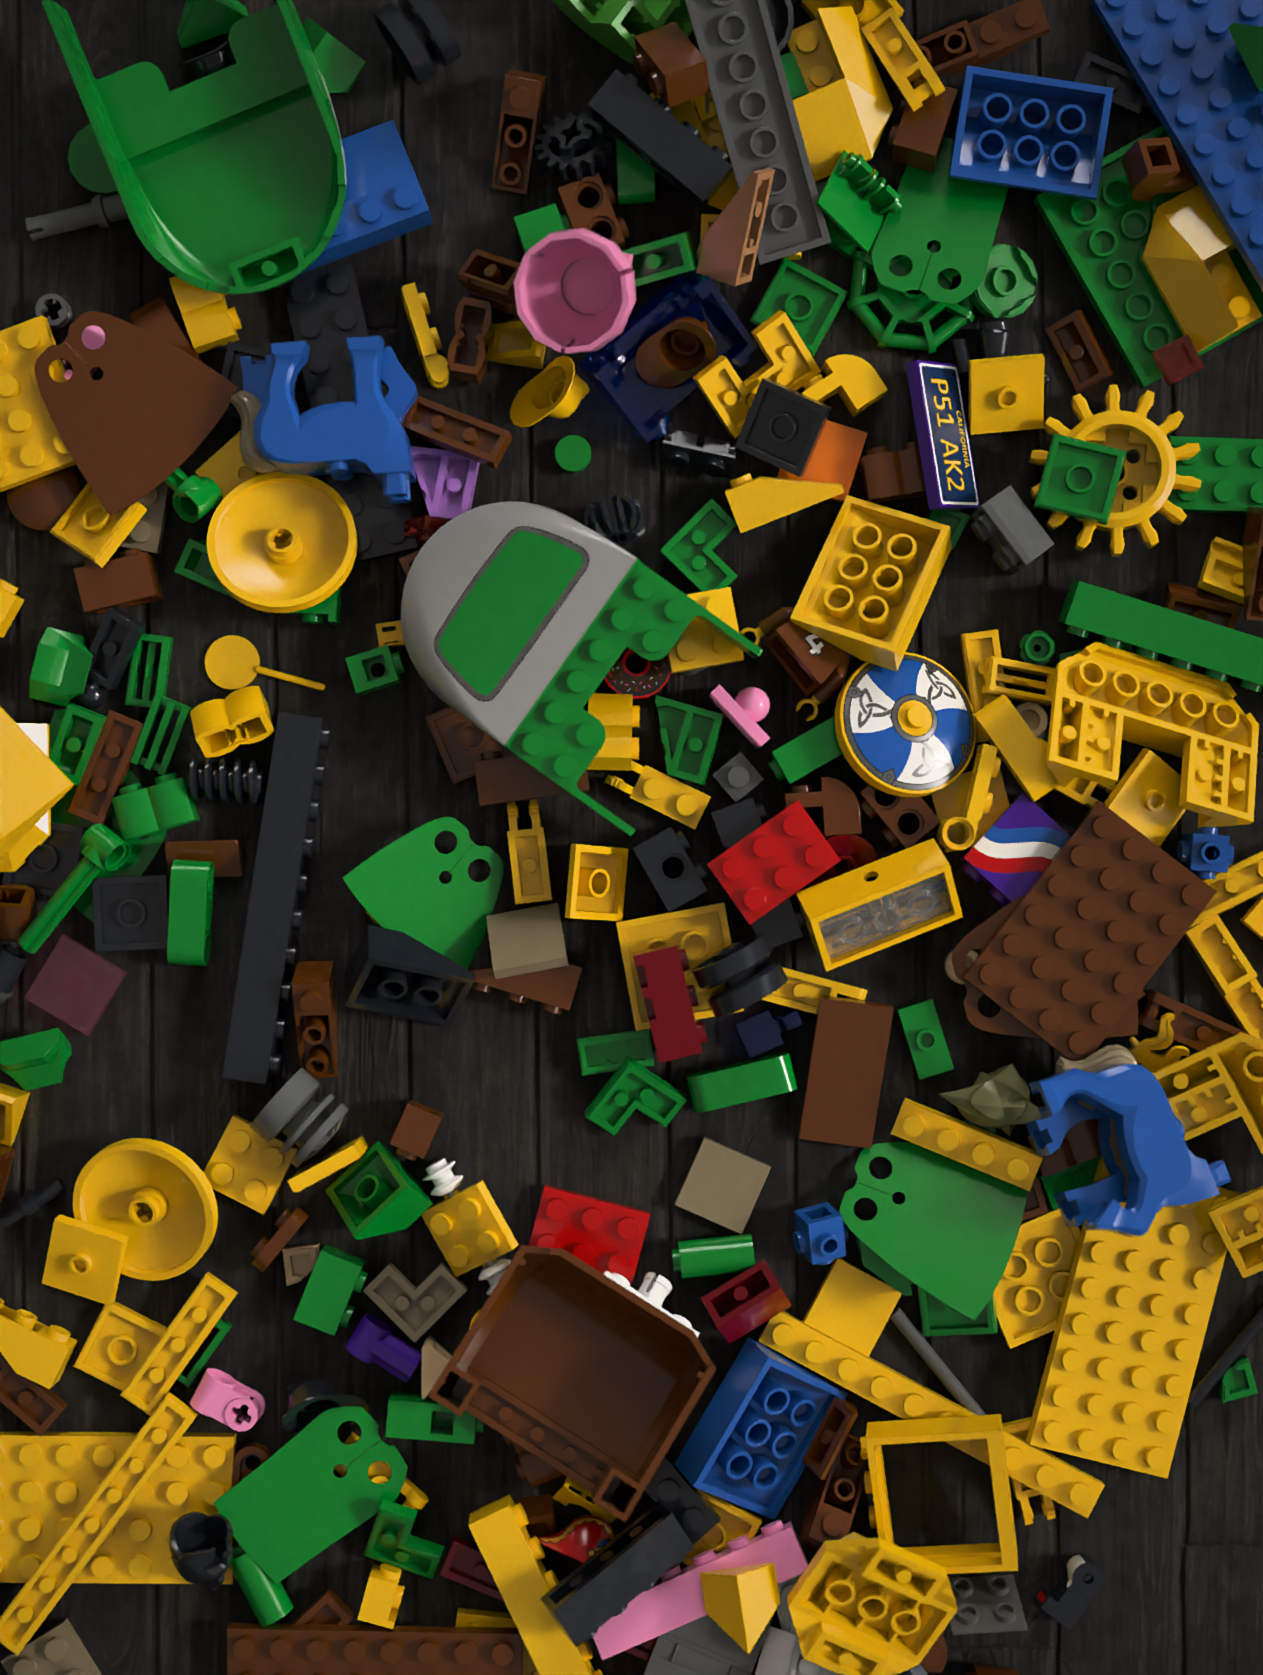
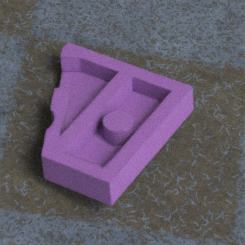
(445, 481)

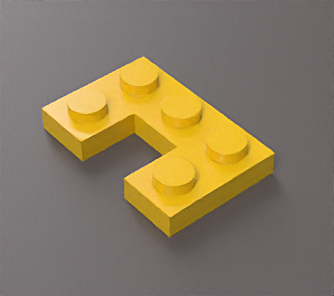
(788, 365)

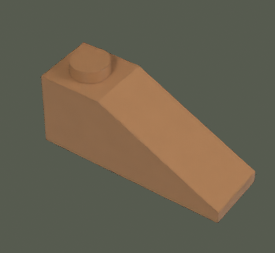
(734, 238)

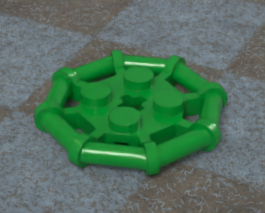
(905, 307)

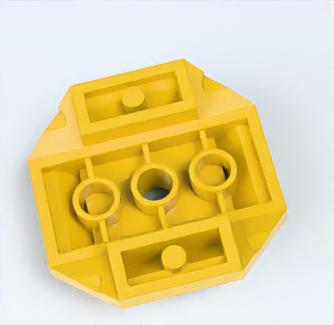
(869, 1607)

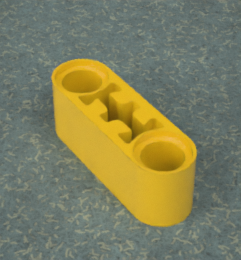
(1016, 746)

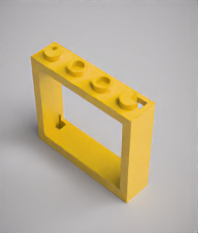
(955, 1558)

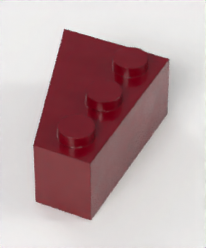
(669, 1001)

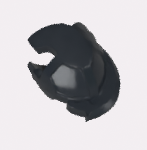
(202, 1548)

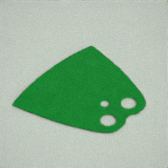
(948, 1232)

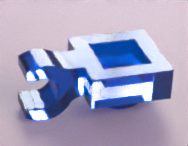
(763, 1032)

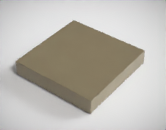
(526, 940)
(722, 1185)

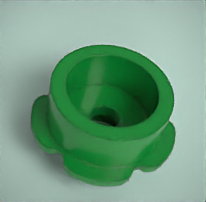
(1046, 645)

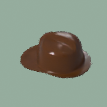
(676, 352)

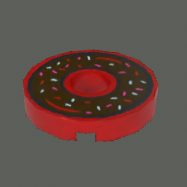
(641, 684)

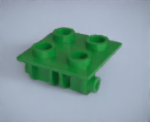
(858, 200)

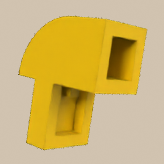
(852, 380)

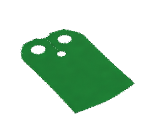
(942, 209)
(297, 1504)

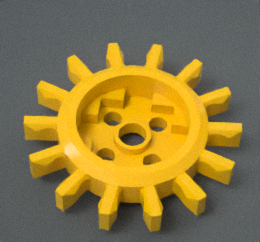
(1150, 477)

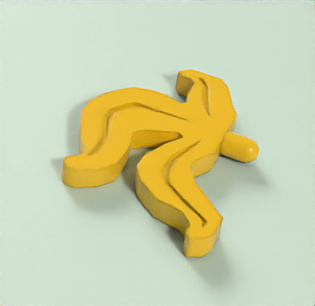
(1149, 1059)

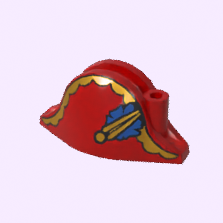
(580, 1538)

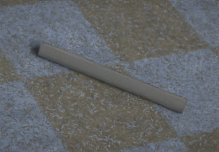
(934, 1361)

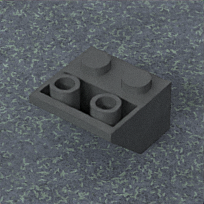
(1010, 531)

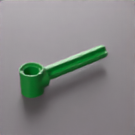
(193, 495)
(101, 851)

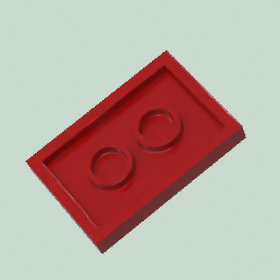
(773, 862)
(591, 1229)

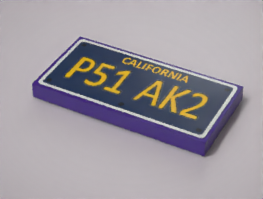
(942, 436)

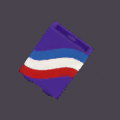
(1014, 850)

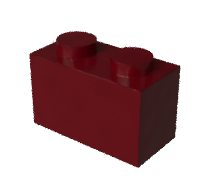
(746, 1301)

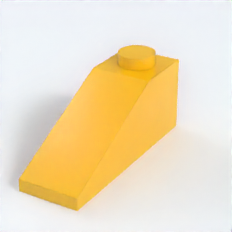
(770, 498)

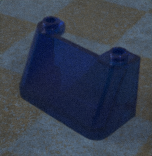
(614, 365)

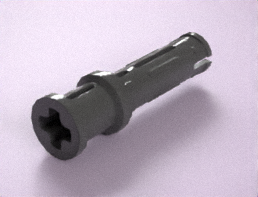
(100, 211)

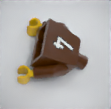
(806, 657)

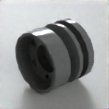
(299, 1118)

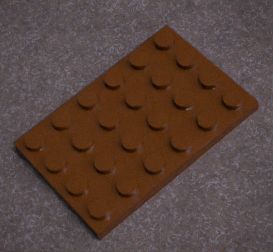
(1089, 934)

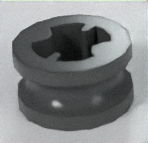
(64, 314)

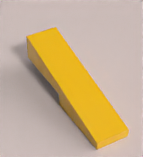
(1230, 973)

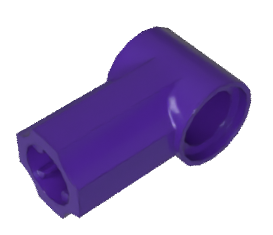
(376, 1343)

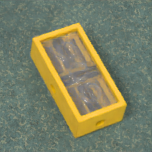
(880, 904)

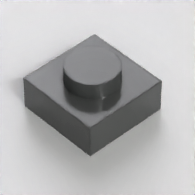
(737, 777)

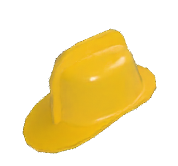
(551, 393)

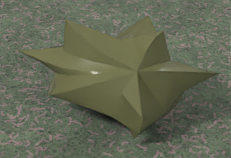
(996, 1100)

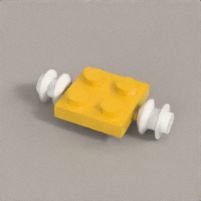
(467, 1225)

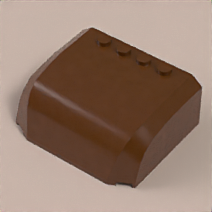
(578, 1374)

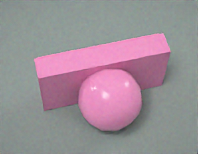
(748, 708)

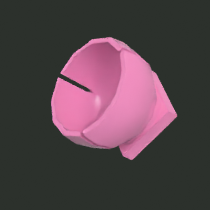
(575, 290)

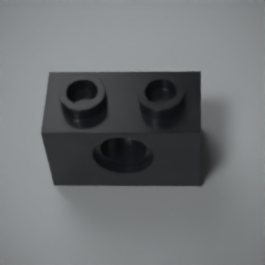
(672, 891)

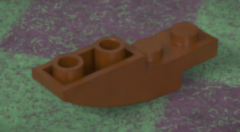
(984, 39)

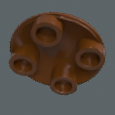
(44, 500)

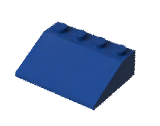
(1030, 132)
(380, 194)
(757, 1430)

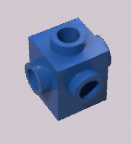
(1192, 852)
(820, 1234)

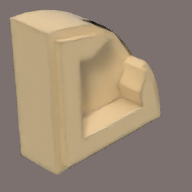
(299, 1261)

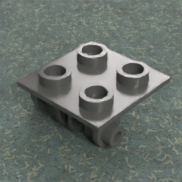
(987, 1605)

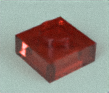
(1177, 360)
(422, 527)

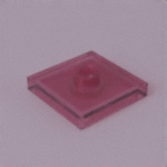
(76, 985)

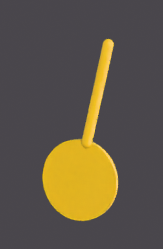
(235, 662)

